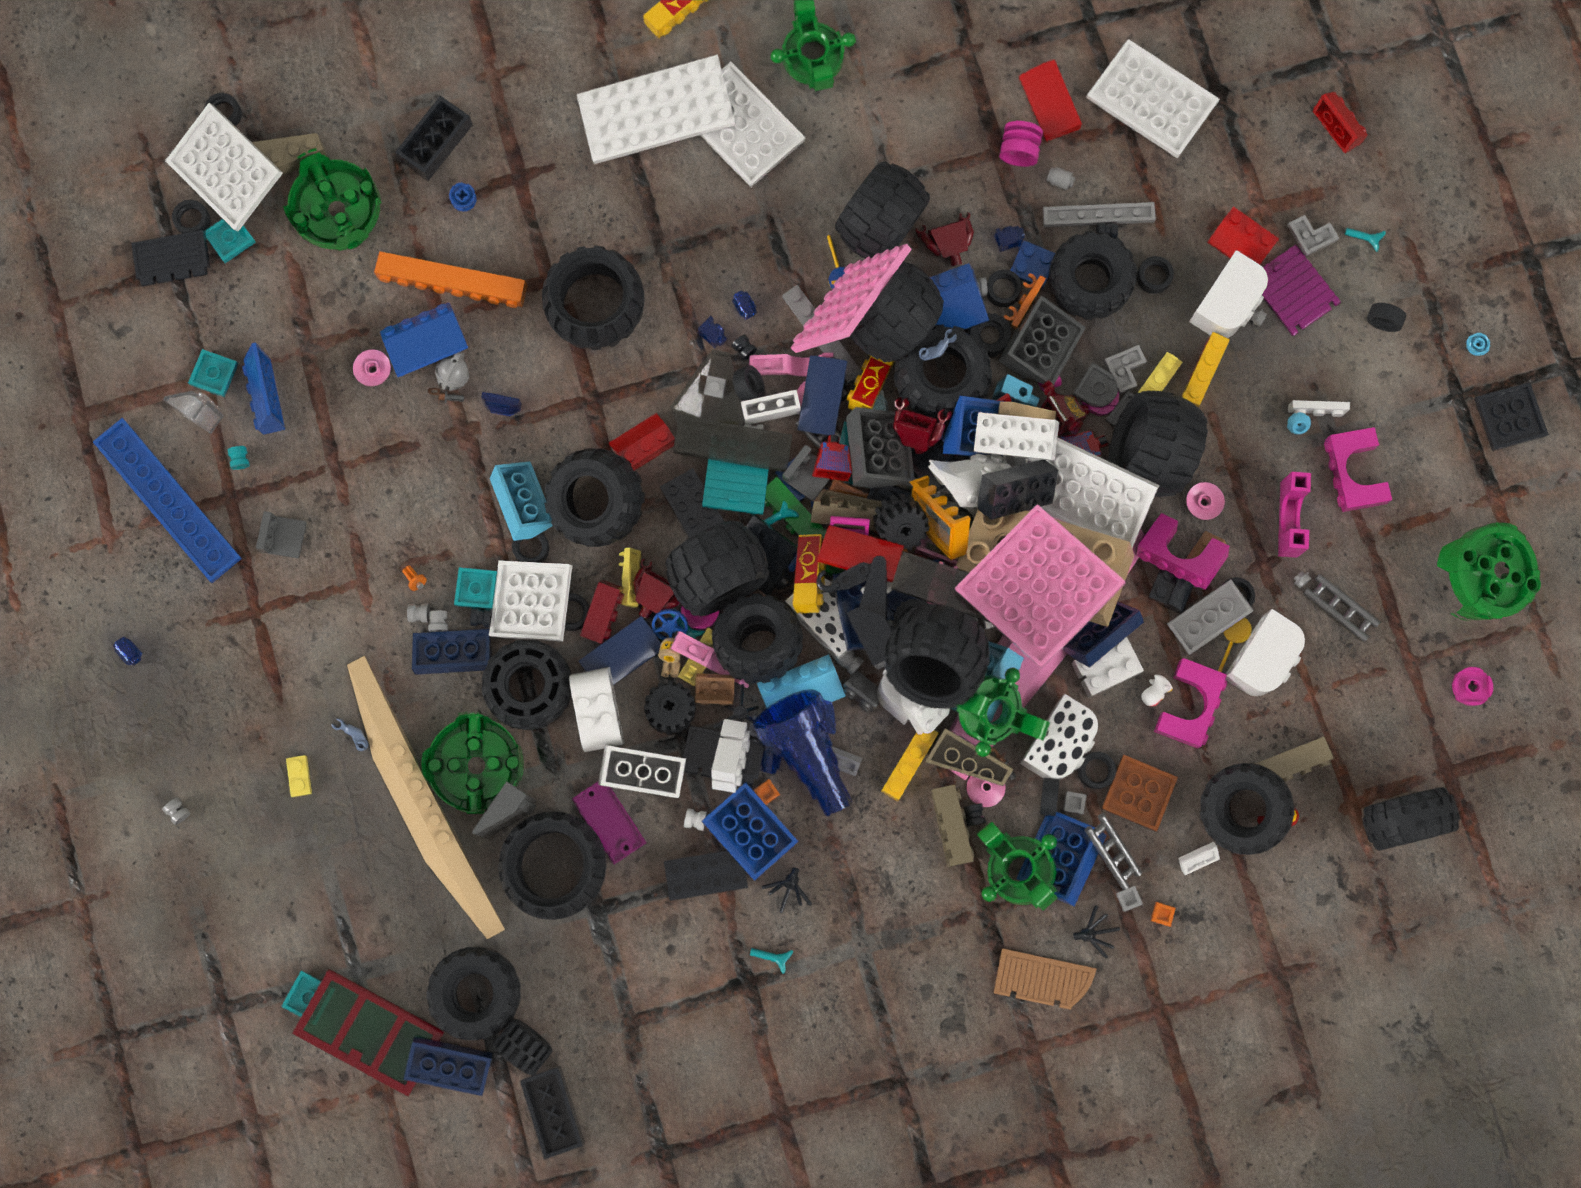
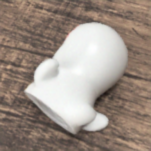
(1154, 694)

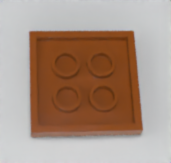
(1139, 793)

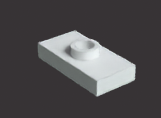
(1199, 858)

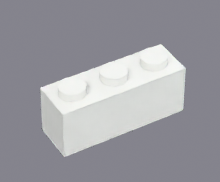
(771, 407)

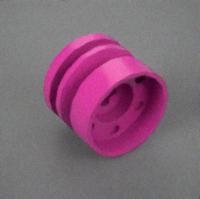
(1021, 143)

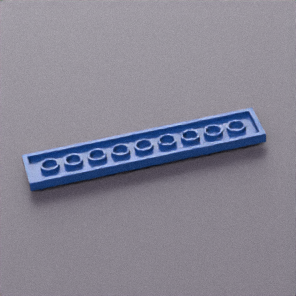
(167, 500)

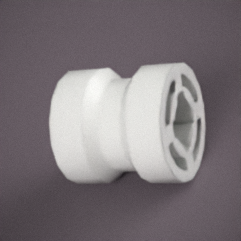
(694, 819)

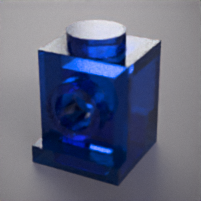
(1009, 237)
(712, 333)

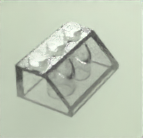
(196, 408)

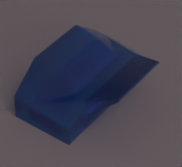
(501, 404)

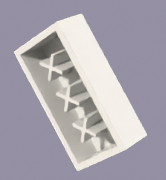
(1016, 436)

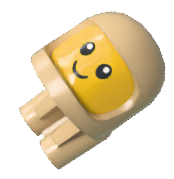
(670, 657)

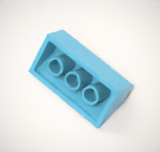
(520, 499)
(1000, 660)
(814, 675)

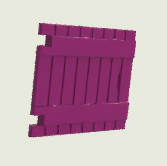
(1297, 290)

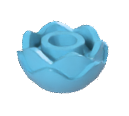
(1482, 340)
(1297, 418)

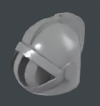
(452, 372)

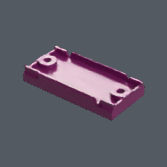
(609, 821)

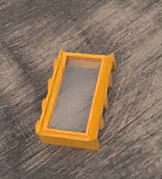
(946, 533)

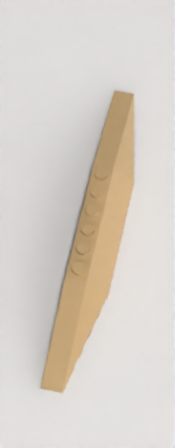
(418, 802)

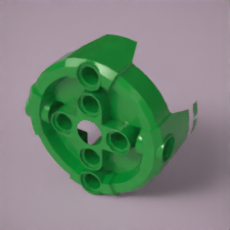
(328, 181)
(1473, 577)
(448, 759)

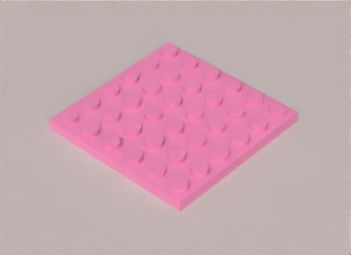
(850, 299)
(1039, 586)

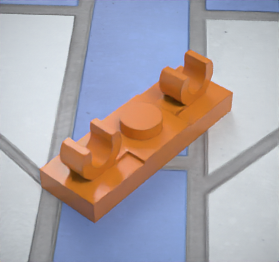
(1025, 300)

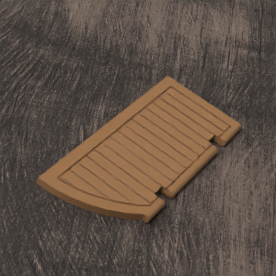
(1042, 979)

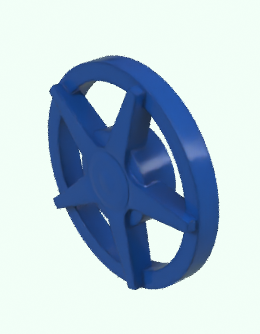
(669, 624)

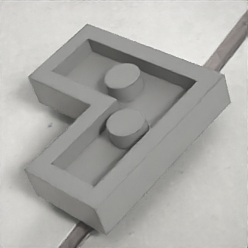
(1310, 239)
(1121, 365)

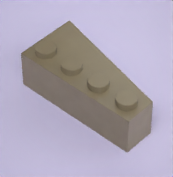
(285, 151)
(835, 503)
(960, 755)
(1299, 759)
(951, 826)

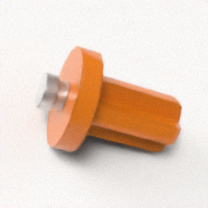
(416, 581)

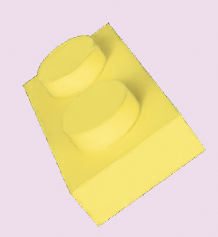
(298, 776)

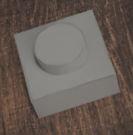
(715, 386)
(1074, 803)
(1129, 898)

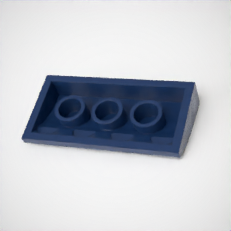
(822, 395)
(1097, 640)
(451, 651)
(624, 651)
(448, 1066)

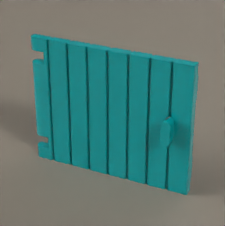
(735, 487)

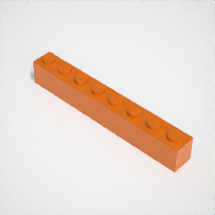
(450, 279)

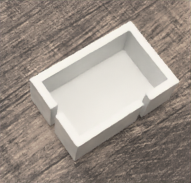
(1110, 670)
(730, 756)

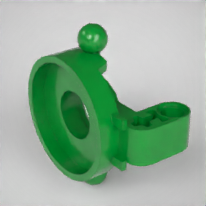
(813, 72)
(1013, 717)
(1038, 887)

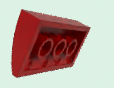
(1050, 100)
(848, 548)

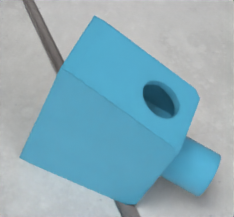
(1018, 391)

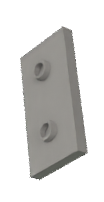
(1210, 617)

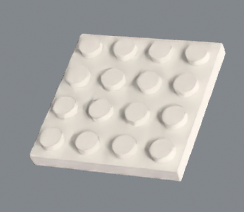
(530, 600)

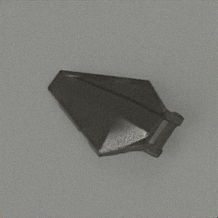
(696, 404)

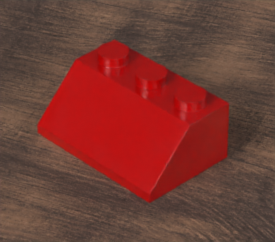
(1339, 122)
(1244, 235)
(644, 441)

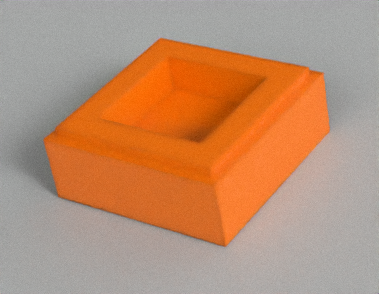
(766, 792)
(1163, 914)

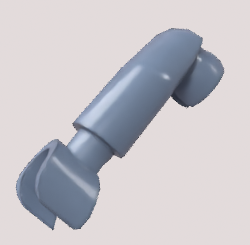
(937, 351)
(356, 734)

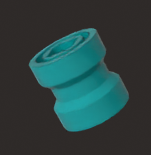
(238, 457)

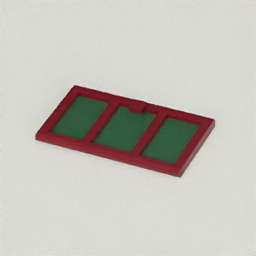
(363, 1030)

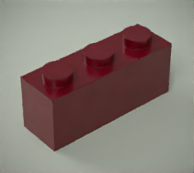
(602, 611)

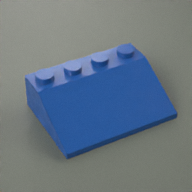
(961, 298)
(423, 339)
(263, 391)
(961, 431)
(750, 831)
(1072, 855)

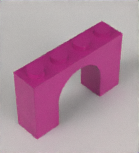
(1351, 494)
(1292, 539)
(1198, 570)
(1210, 685)

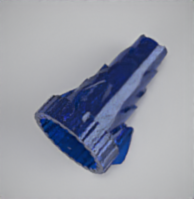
(799, 732)

